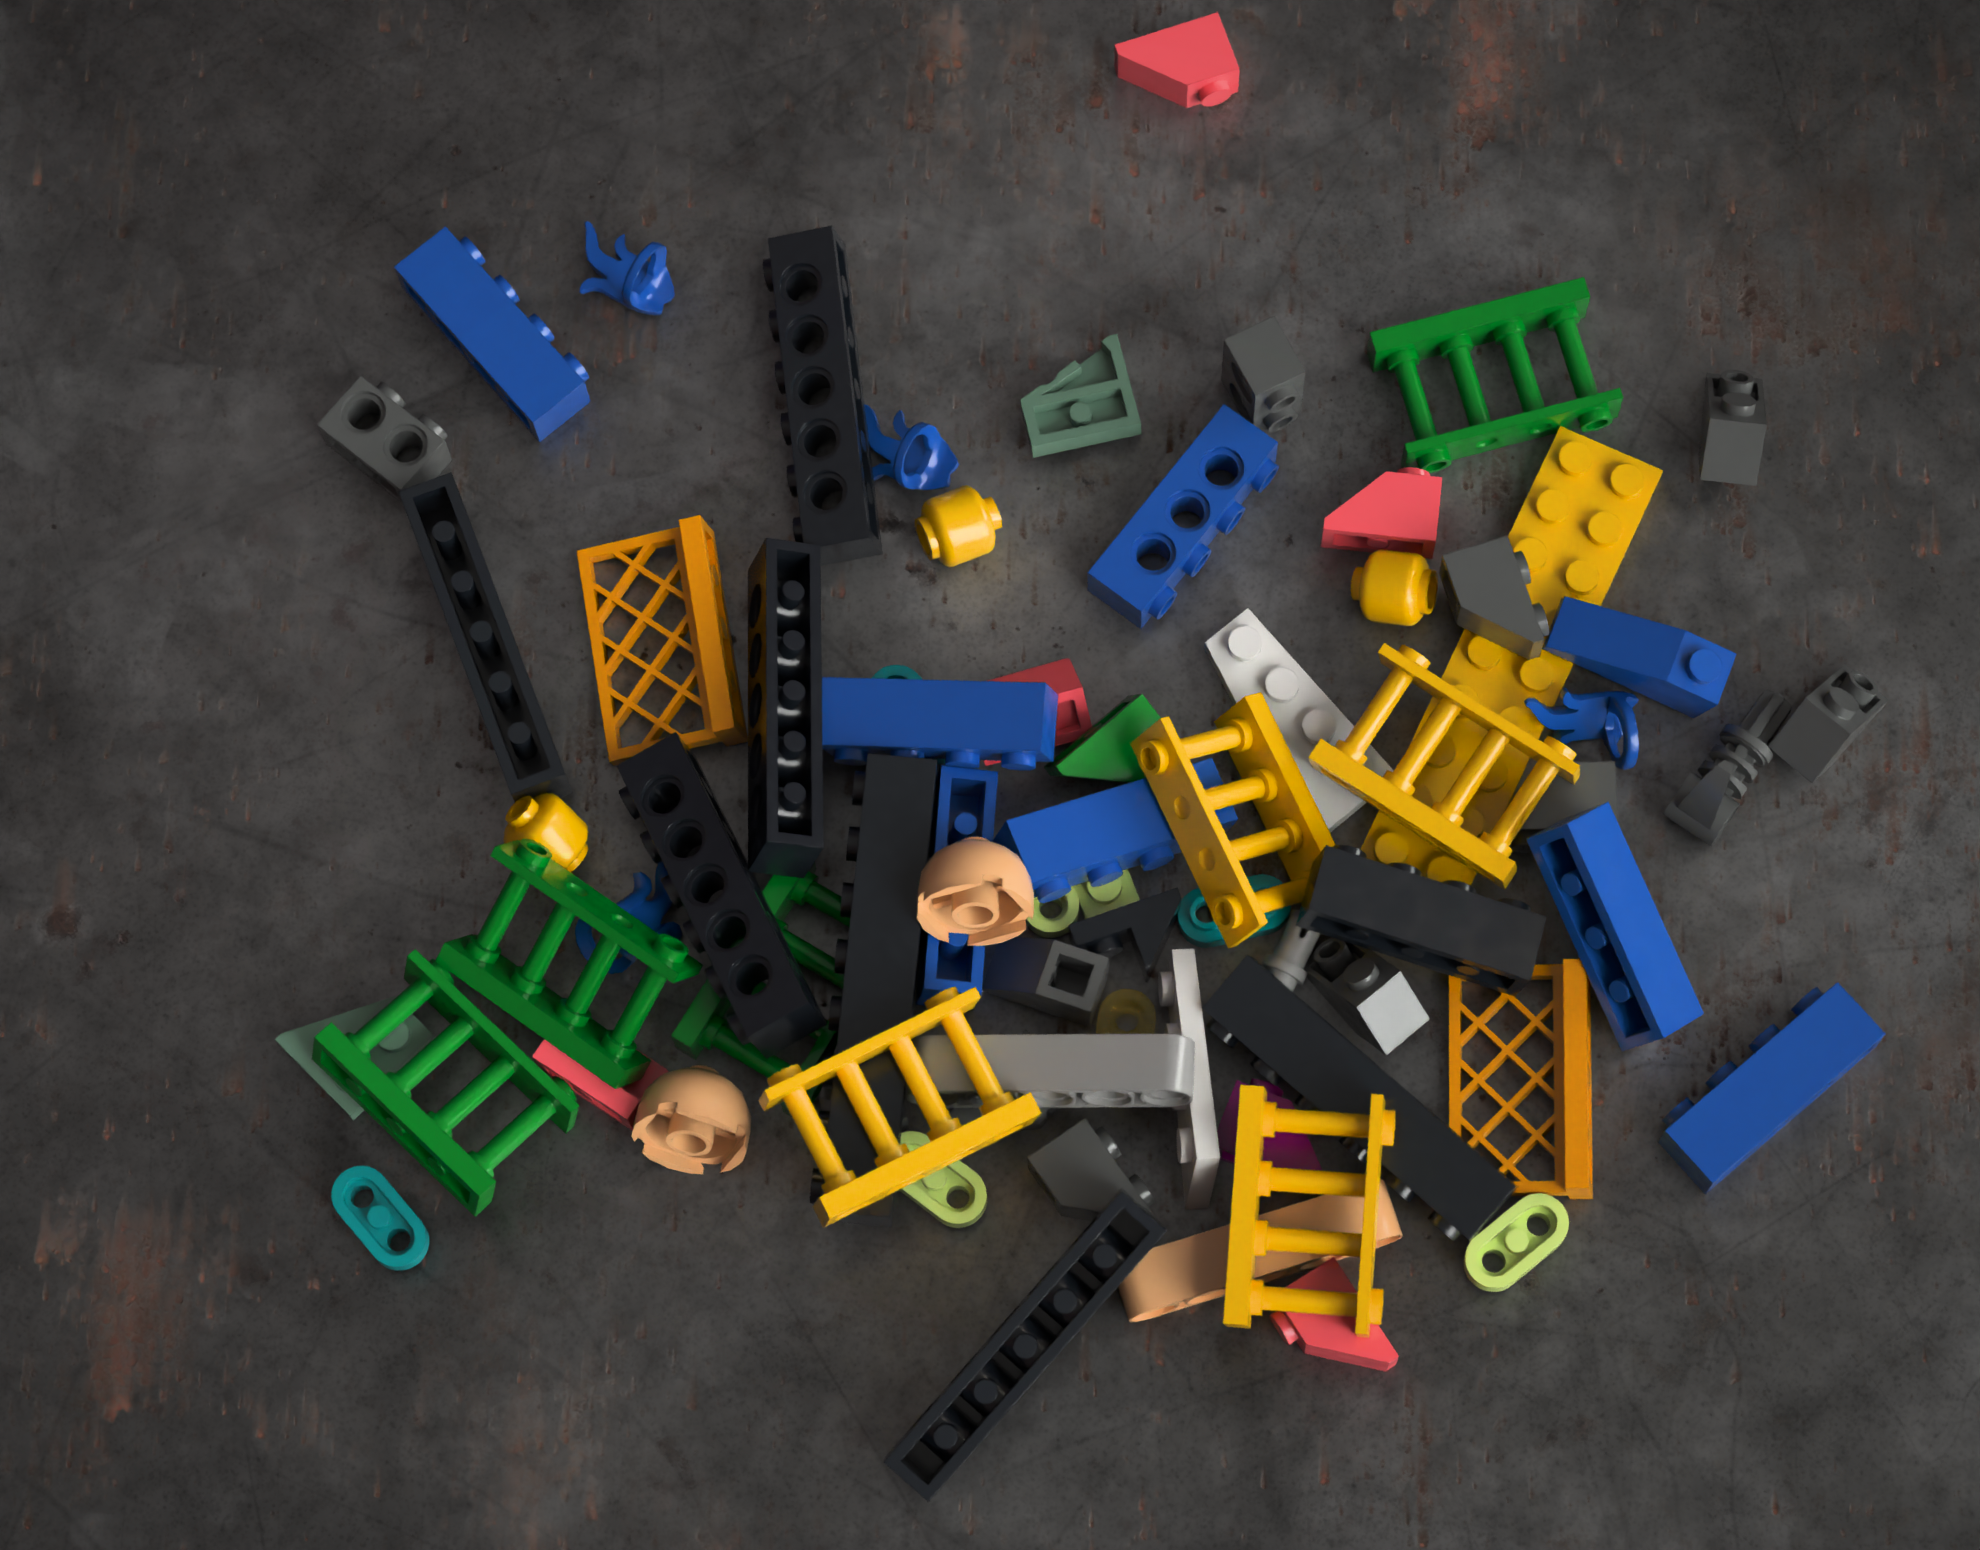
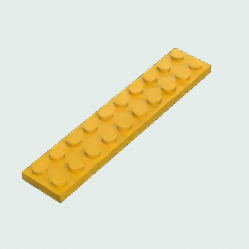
(1573, 542)

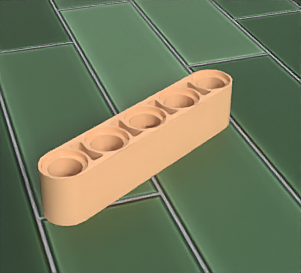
(1196, 1266)

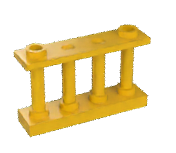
(1273, 785)
(1442, 821)
(895, 1163)
(1253, 1237)

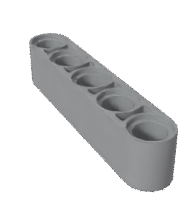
(1069, 1069)

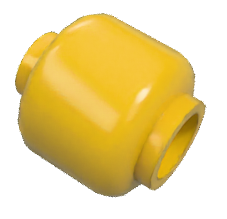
(958, 526)
(1395, 587)
(550, 823)

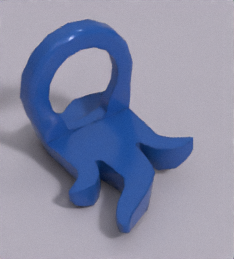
(630, 278)
(917, 460)
(1594, 717)
(647, 911)

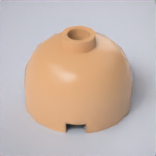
(976, 892)
(693, 1120)

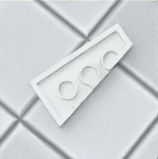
(1255, 662)
(1197, 1127)

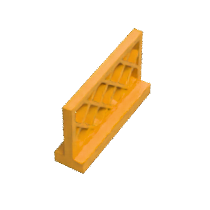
(704, 619)
(1571, 1079)

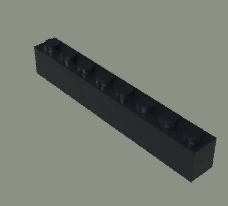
(879, 953)

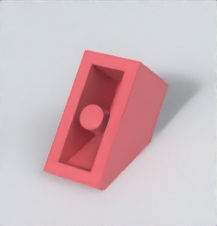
(1182, 63)
(1389, 514)
(1333, 1335)

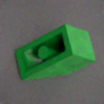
(1105, 748)

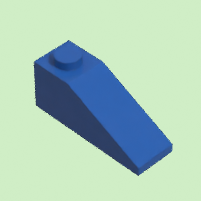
(1641, 655)

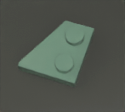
(1083, 404)
(388, 1055)

